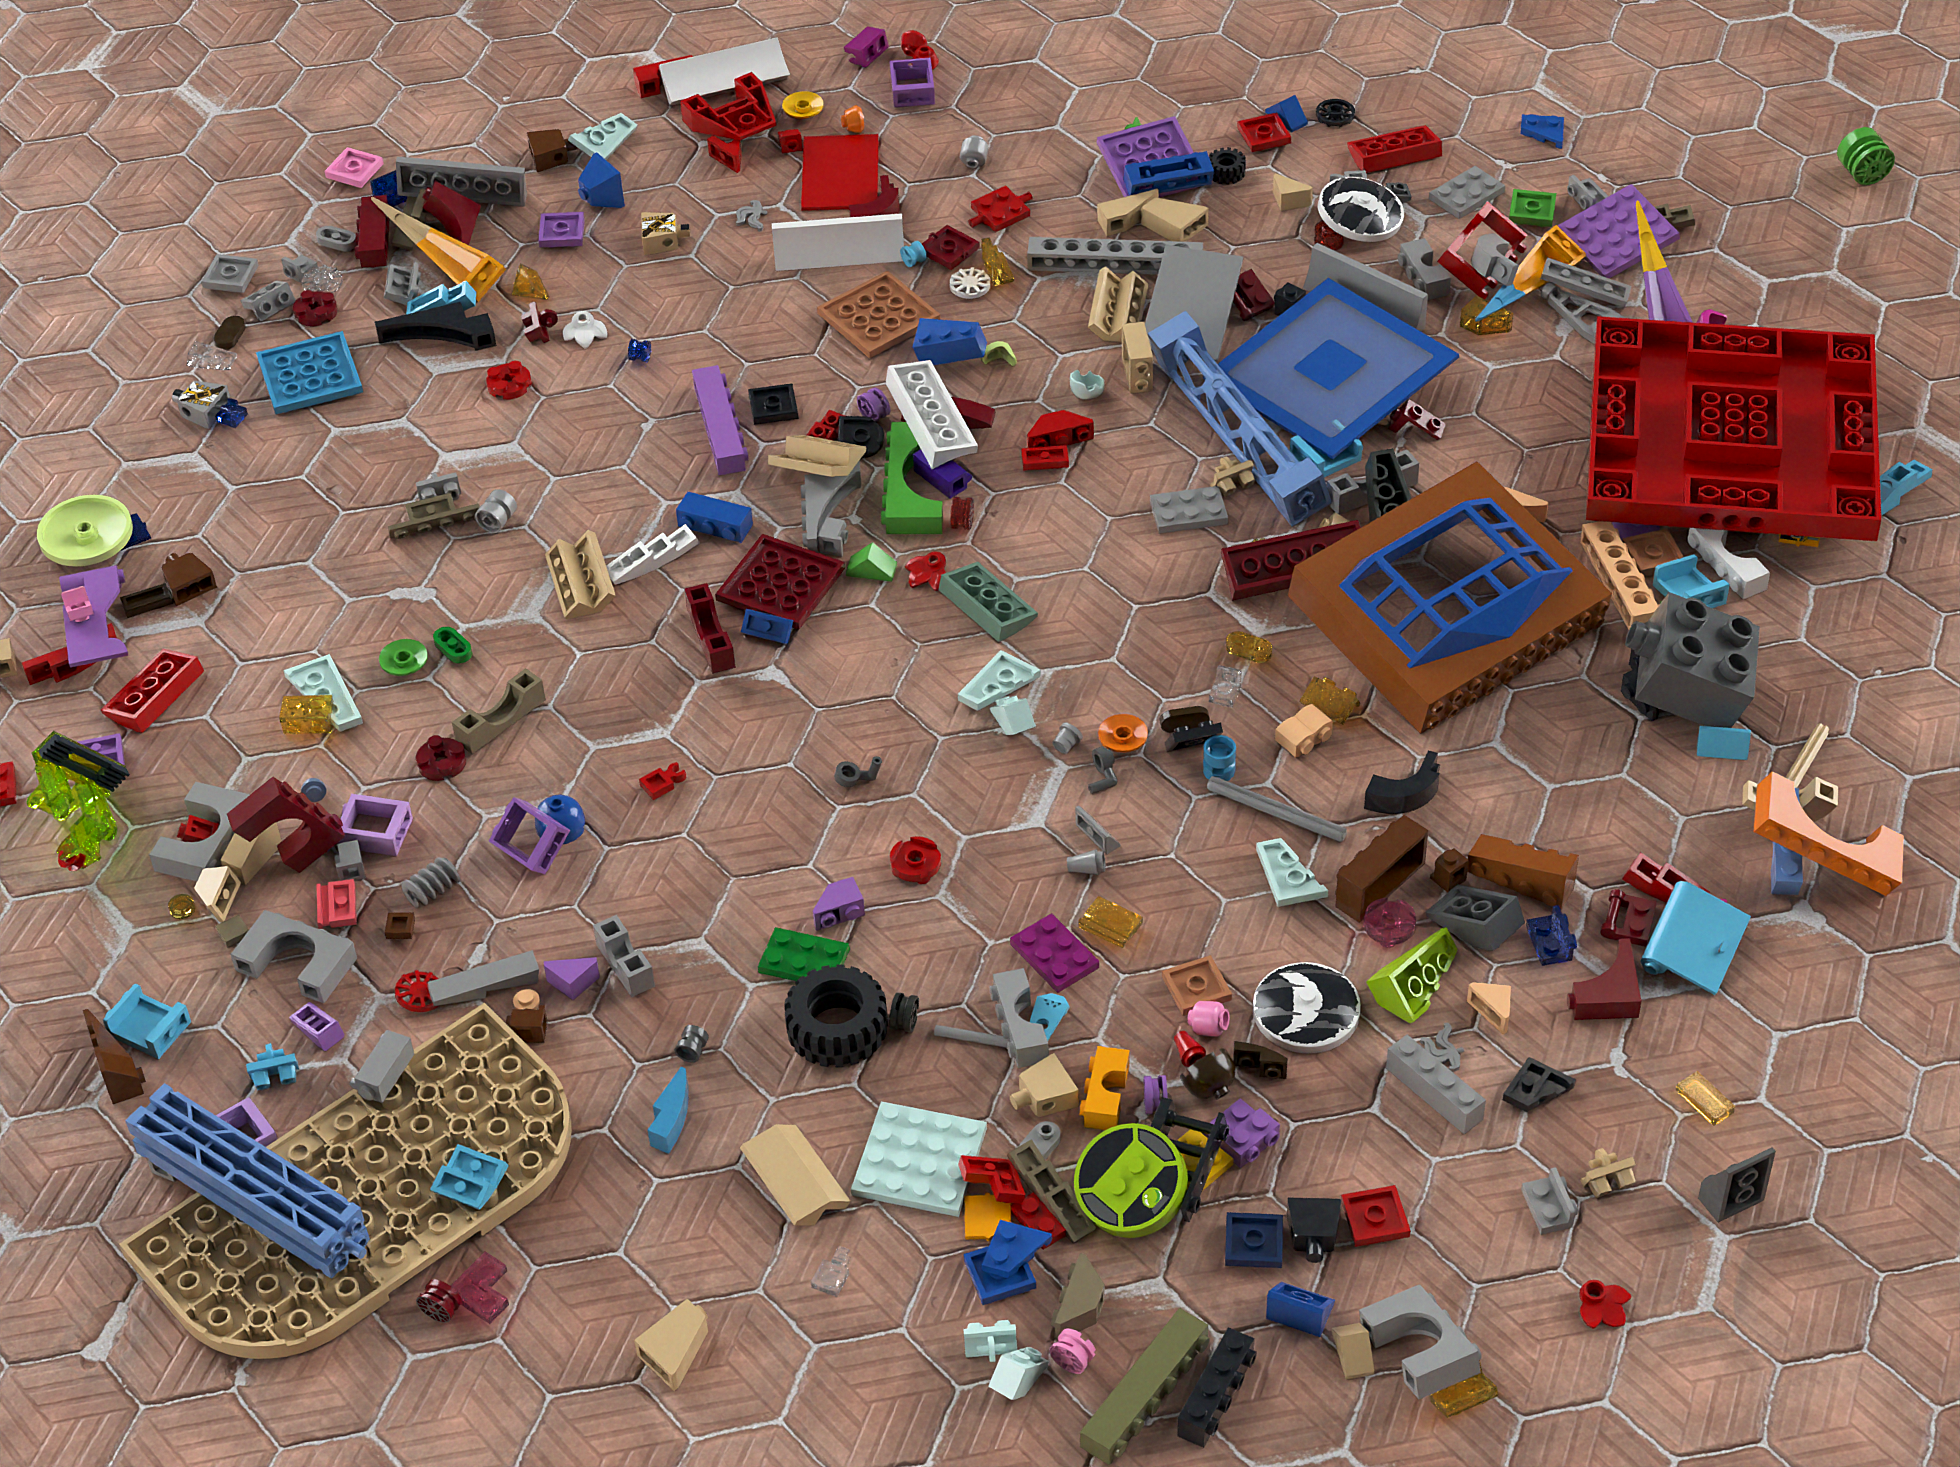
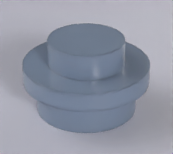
(314, 789)

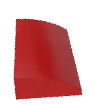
(1395, 149)
(153, 689)

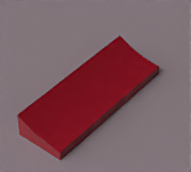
(1269, 563)

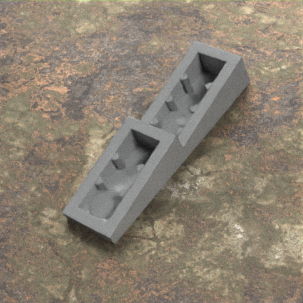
(474, 983)

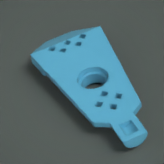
(1049, 1011)

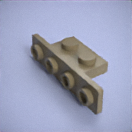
(414, 209)
(431, 513)

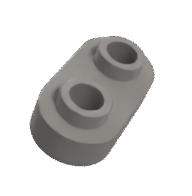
(336, 238)
(1044, 1142)

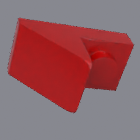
(727, 154)

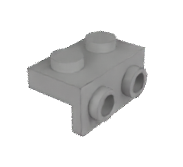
(1585, 192)
(402, 283)

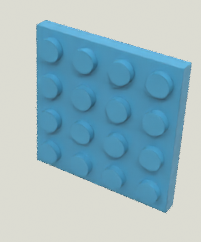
(309, 372)

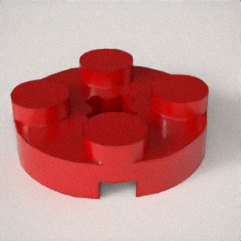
(498, 378)
(915, 871)

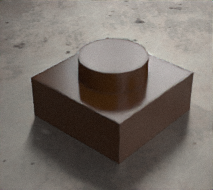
(400, 925)

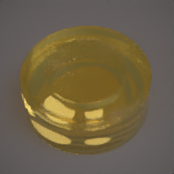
(181, 906)

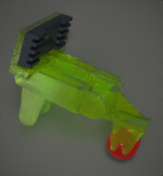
(94, 775)

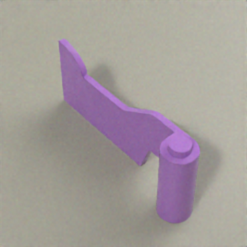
(89, 639)

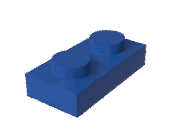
(767, 626)

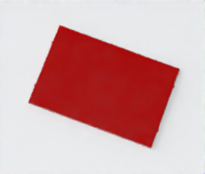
(839, 171)

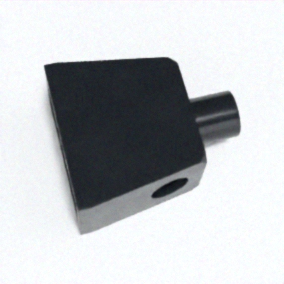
(1313, 1225)

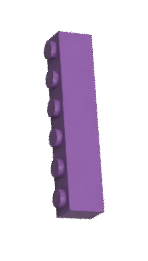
(719, 420)

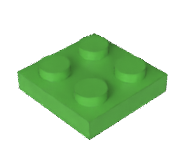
(1532, 207)

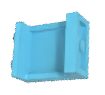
(1326, 465)
(1687, 581)
(146, 1022)

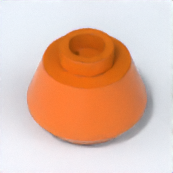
(853, 119)

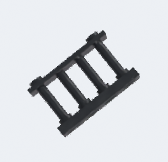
(1168, 1117)

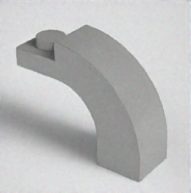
(1491, 261)

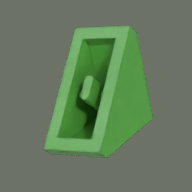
(872, 564)

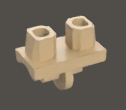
(1230, 472)
(1620, 1170)

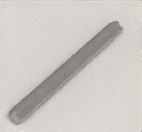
(1277, 809)

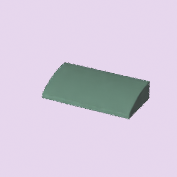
(987, 600)

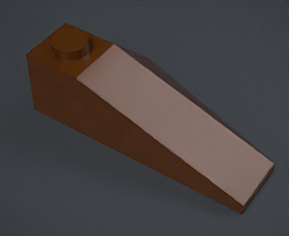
(116, 1065)

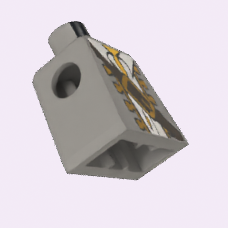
(201, 402)

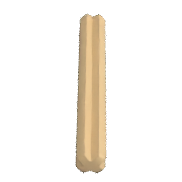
(1807, 754)

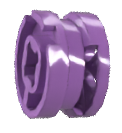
(872, 405)
(1152, 1092)

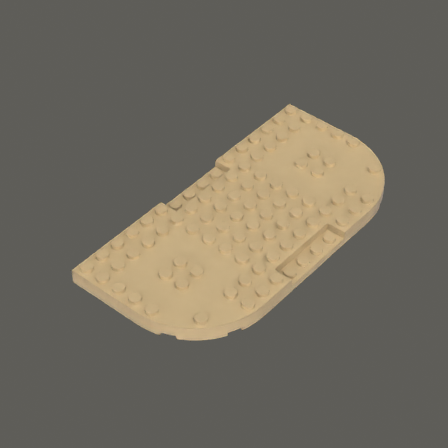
(462, 1087)

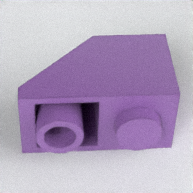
(838, 904)

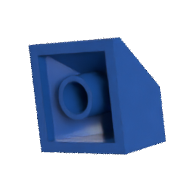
(601, 184)

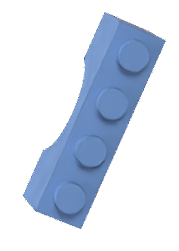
(1786, 869)

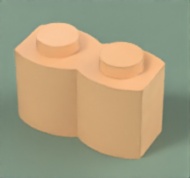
(1304, 731)

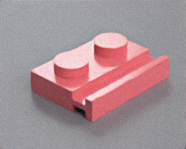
(336, 904)

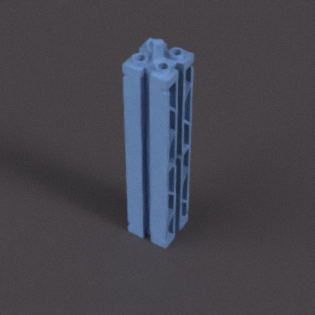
(249, 1181)

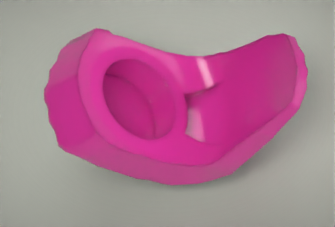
(1712, 317)

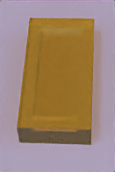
(1705, 1098)

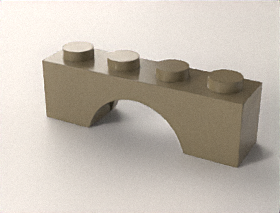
(521, 696)

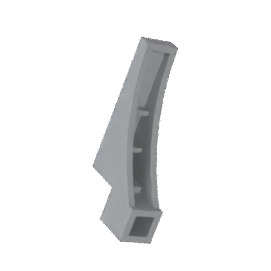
(822, 497)

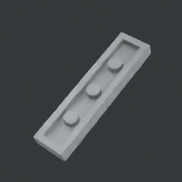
(1585, 282)

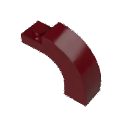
(885, 204)

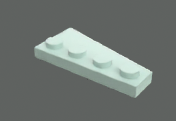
(323, 678)

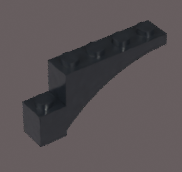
(439, 323)

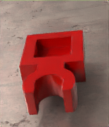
(661, 782)

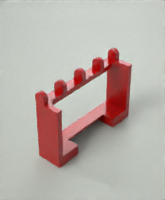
(1462, 269)

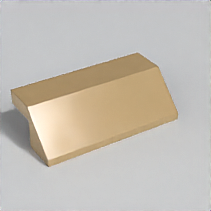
(1116, 303)
(818, 456)
(580, 576)
(794, 1174)

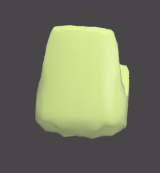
(999, 350)

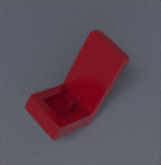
(1419, 417)

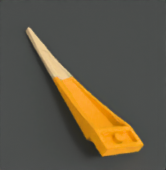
(453, 257)

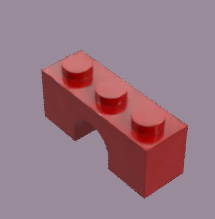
(649, 79)

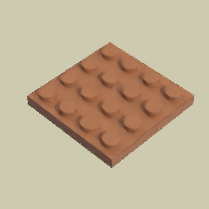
(877, 314)

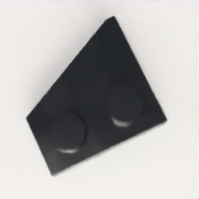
(1536, 1085)

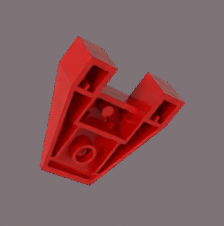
(736, 119)

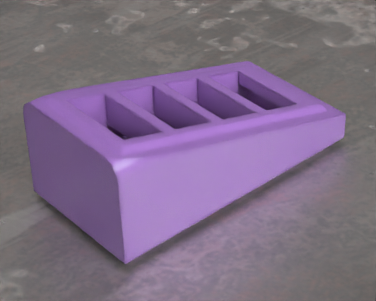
(319, 1027)

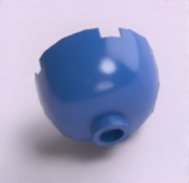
(566, 812)

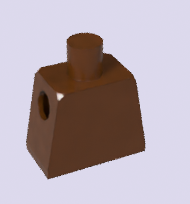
(548, 148)
(187, 577)

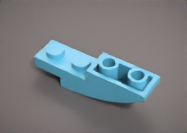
(1899, 481)

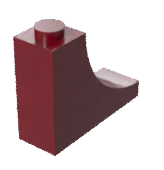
(453, 210)
(1611, 994)

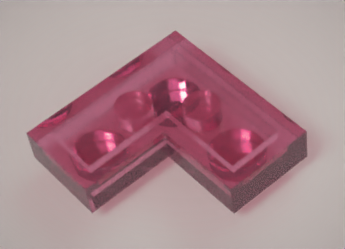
(476, 1288)

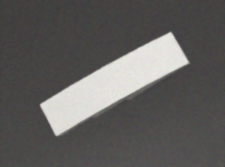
(656, 553)

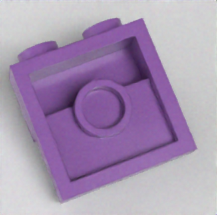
(1248, 1133)

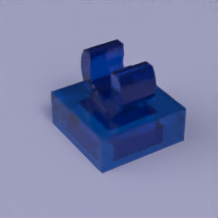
(231, 413)

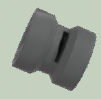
(691, 1043)

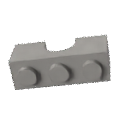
(1417, 261)
(628, 964)

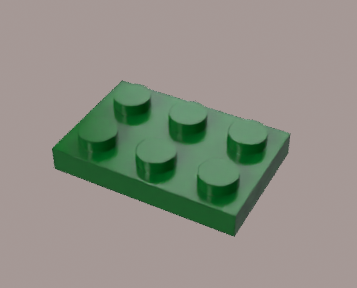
(795, 954)

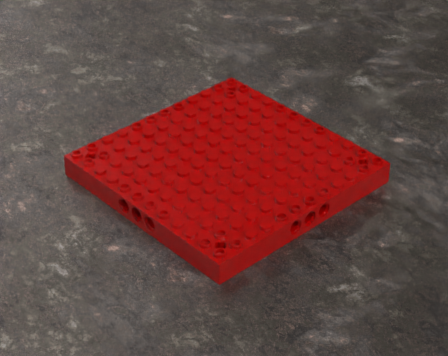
(1734, 429)

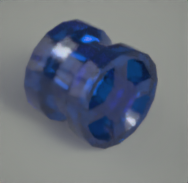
(639, 350)

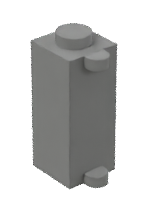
(383, 1066)

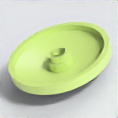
(84, 530)

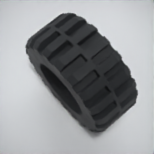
(836, 1042)

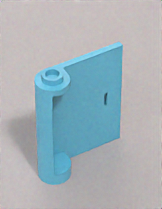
(1691, 935)

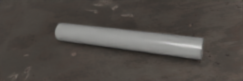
(971, 1036)

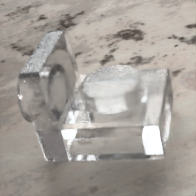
(1226, 686)

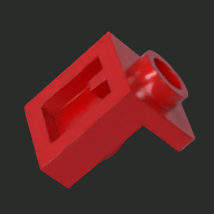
(790, 140)
(196, 829)

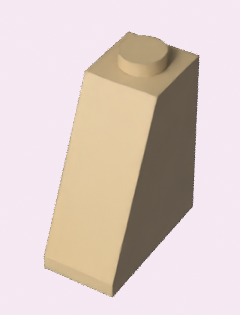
(1174, 219)
(248, 857)
(673, 1342)

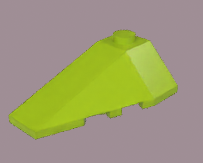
(1412, 978)

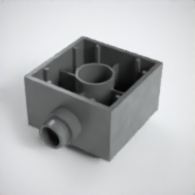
(1696, 661)

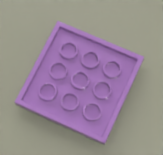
(1143, 144)
(1611, 232)

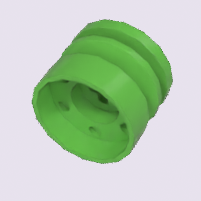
(1865, 156)

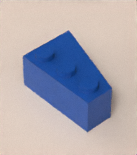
(948, 341)

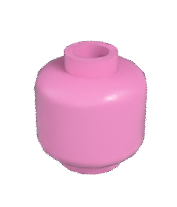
(1208, 1018)

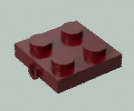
(949, 247)

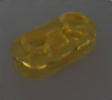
(1248, 647)

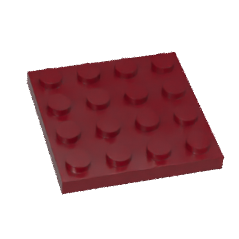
(780, 580)

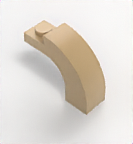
(1816, 798)

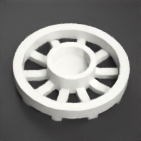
(969, 283)

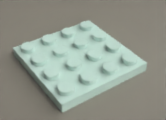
(916, 1158)

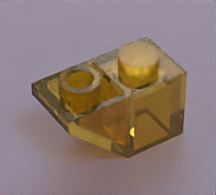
(1496, 323)

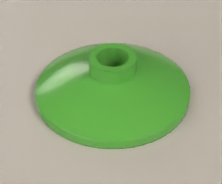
(403, 657)

